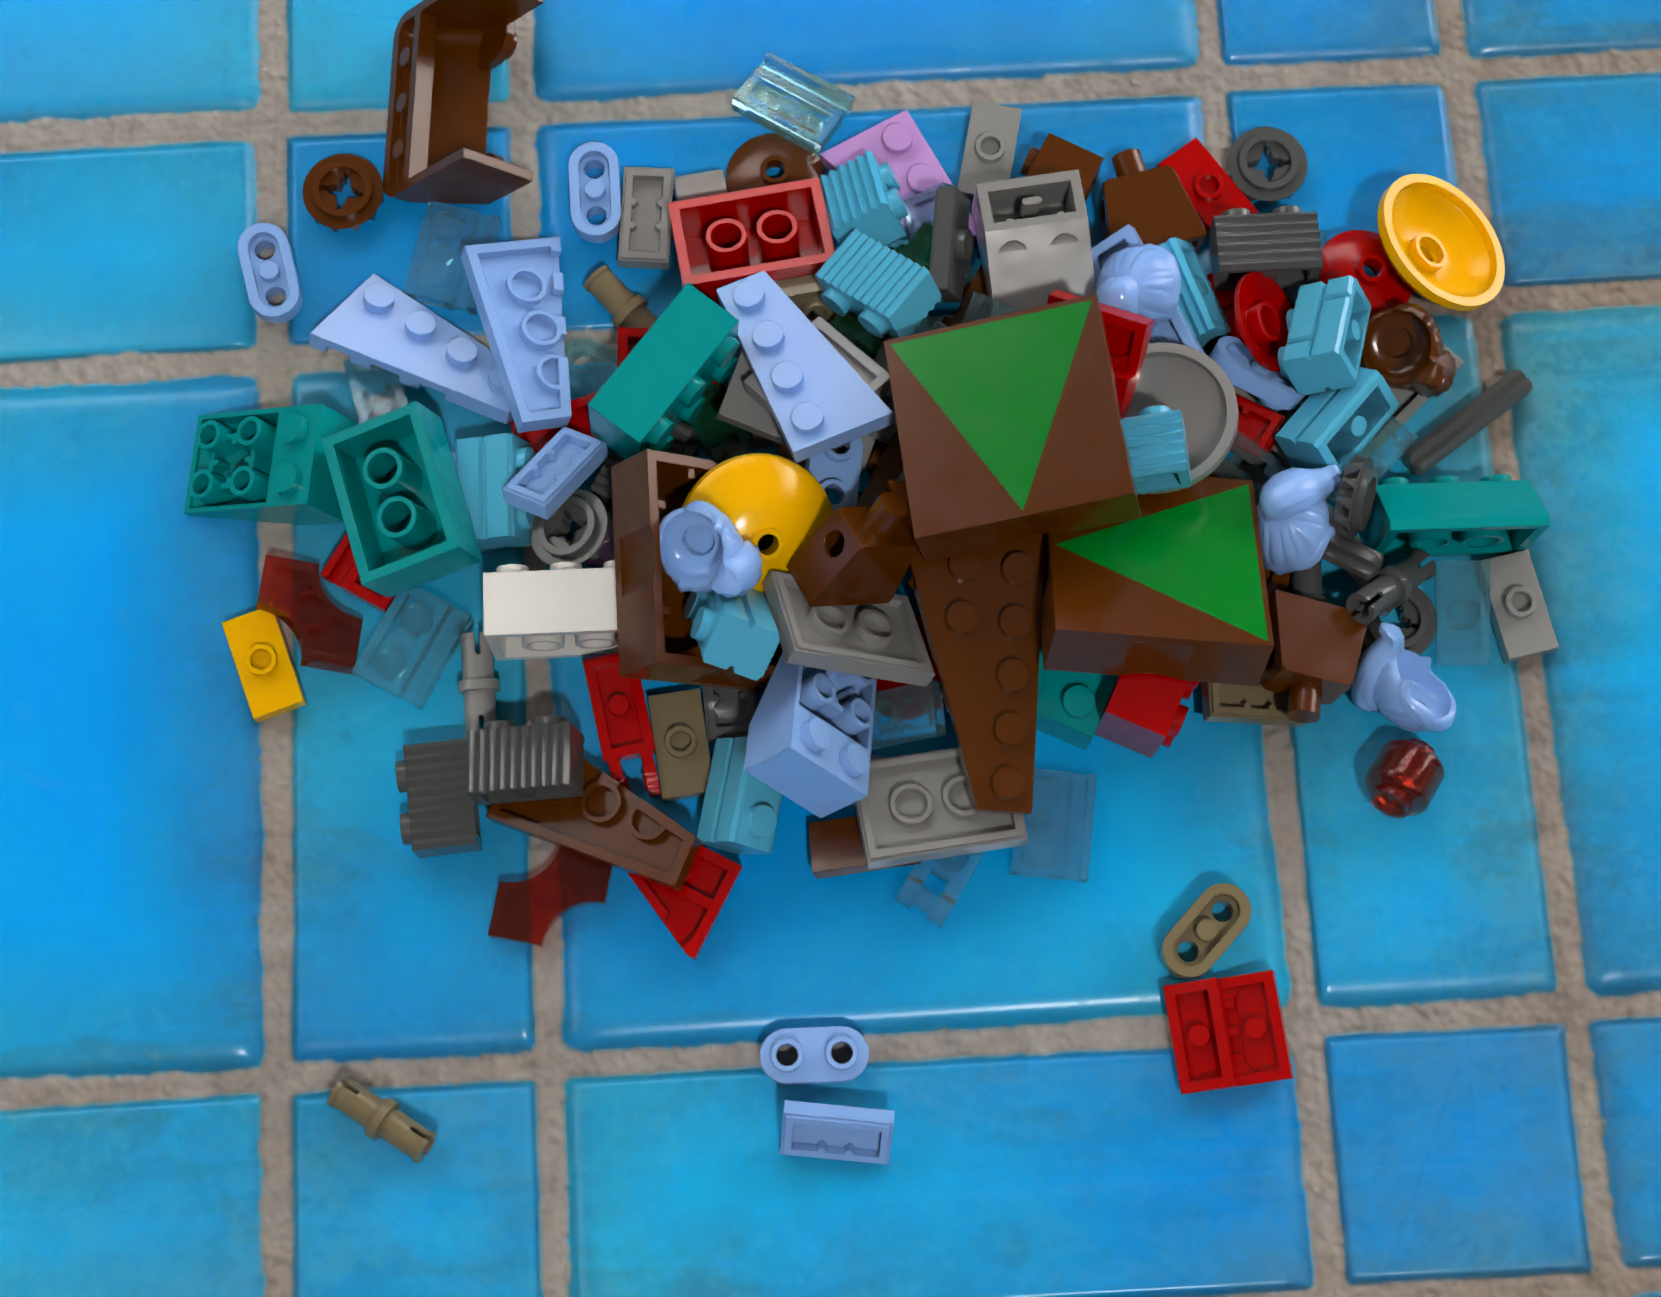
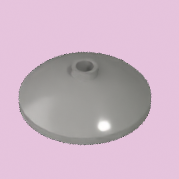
(1202, 391)

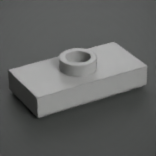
(989, 145)
(646, 218)
(1519, 608)

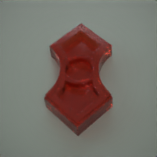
(324, 632)
(531, 907)

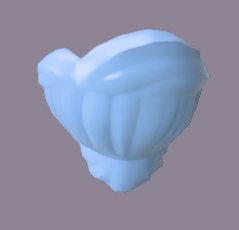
(1141, 282)
(1296, 517)
(707, 552)
(1401, 685)

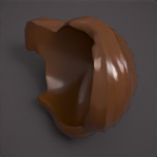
(1408, 350)

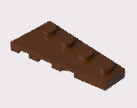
(607, 827)

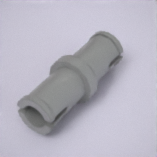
(478, 682)

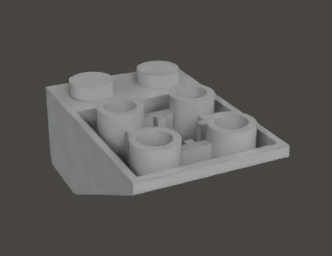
(1034, 238)

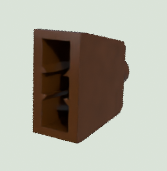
(1149, 202)
(856, 555)
(1312, 653)

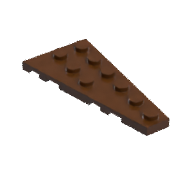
(986, 644)

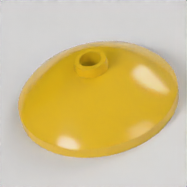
(1440, 242)
(766, 497)

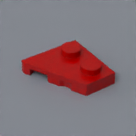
(696, 908)

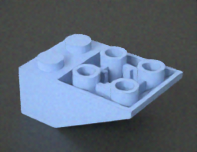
(813, 736)

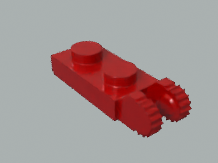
(621, 720)

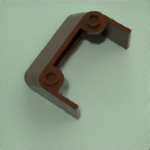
(442, 102)

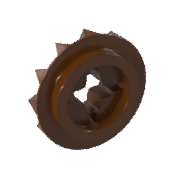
(331, 176)

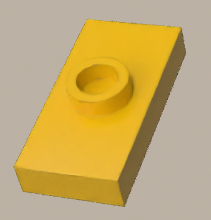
(264, 664)

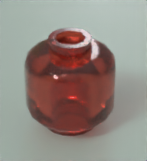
(1404, 777)

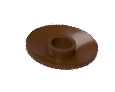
(753, 159)

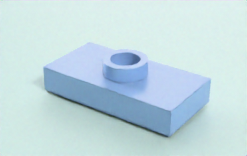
(555, 472)
(837, 1132)

